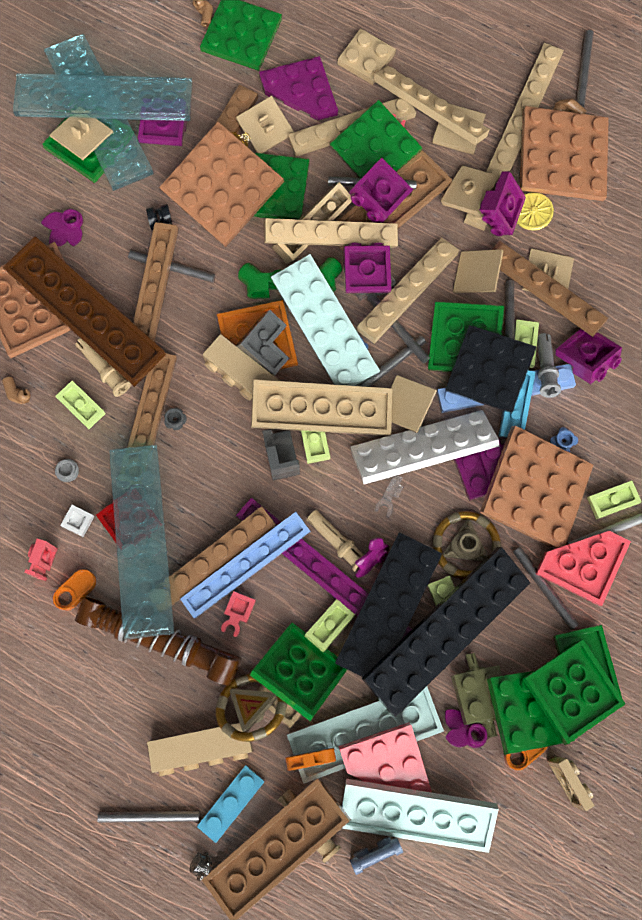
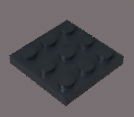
(491, 369)

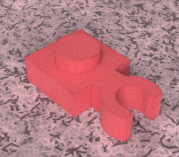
(239, 610)

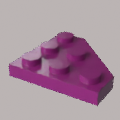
(301, 87)

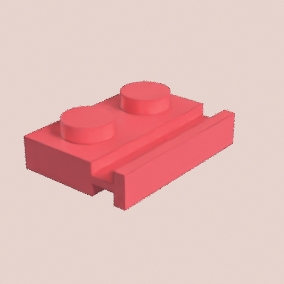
(41, 558)

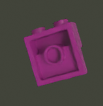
(162, 132)
(380, 191)
(503, 206)
(367, 268)
(590, 355)
(477, 471)

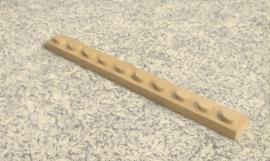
(531, 96)

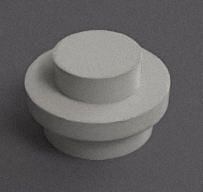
(67, 470)

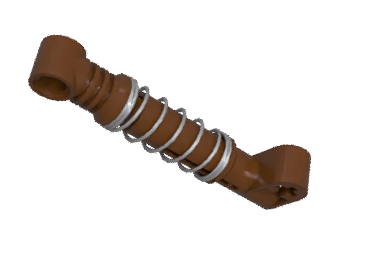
(191, 651)

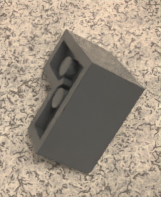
(259, 346)
(281, 454)

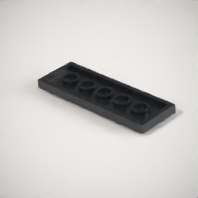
(389, 604)

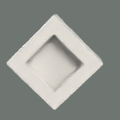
(77, 520)

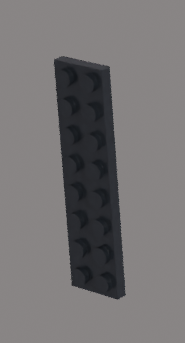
(446, 631)

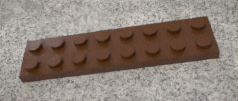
(84, 311)

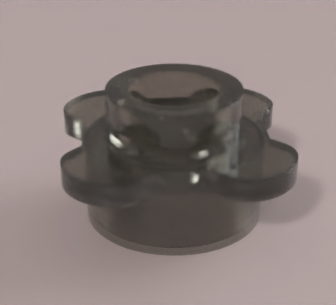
(201, 865)

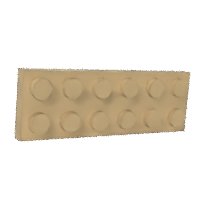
(321, 407)

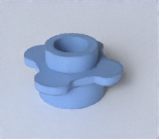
(565, 434)

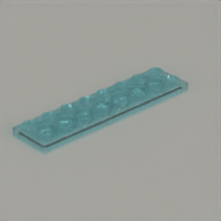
(103, 97)
(120, 152)
(141, 542)

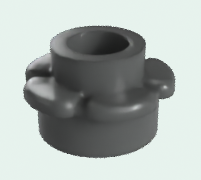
(172, 413)

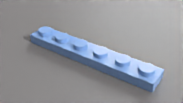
(452, 402)
(245, 565)

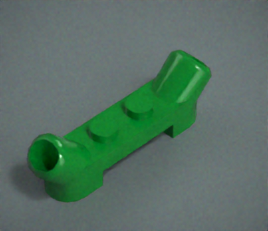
(260, 283)

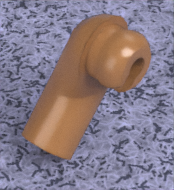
(205, 10)
(569, 105)
(14, 394)

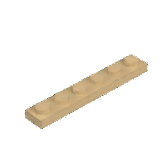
(431, 105)
(325, 133)
(329, 232)
(407, 290)

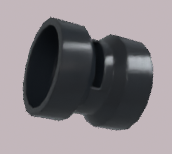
(164, 215)

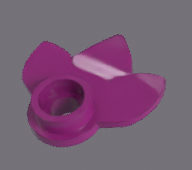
(61, 228)
(376, 554)
(461, 734)

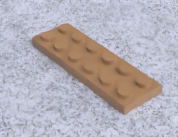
(430, 183)
(276, 850)

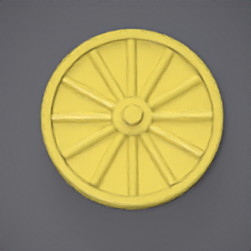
(536, 212)

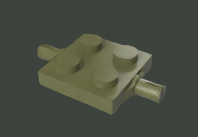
(474, 694)

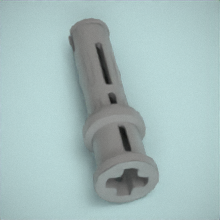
(548, 373)

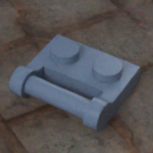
(365, 858)

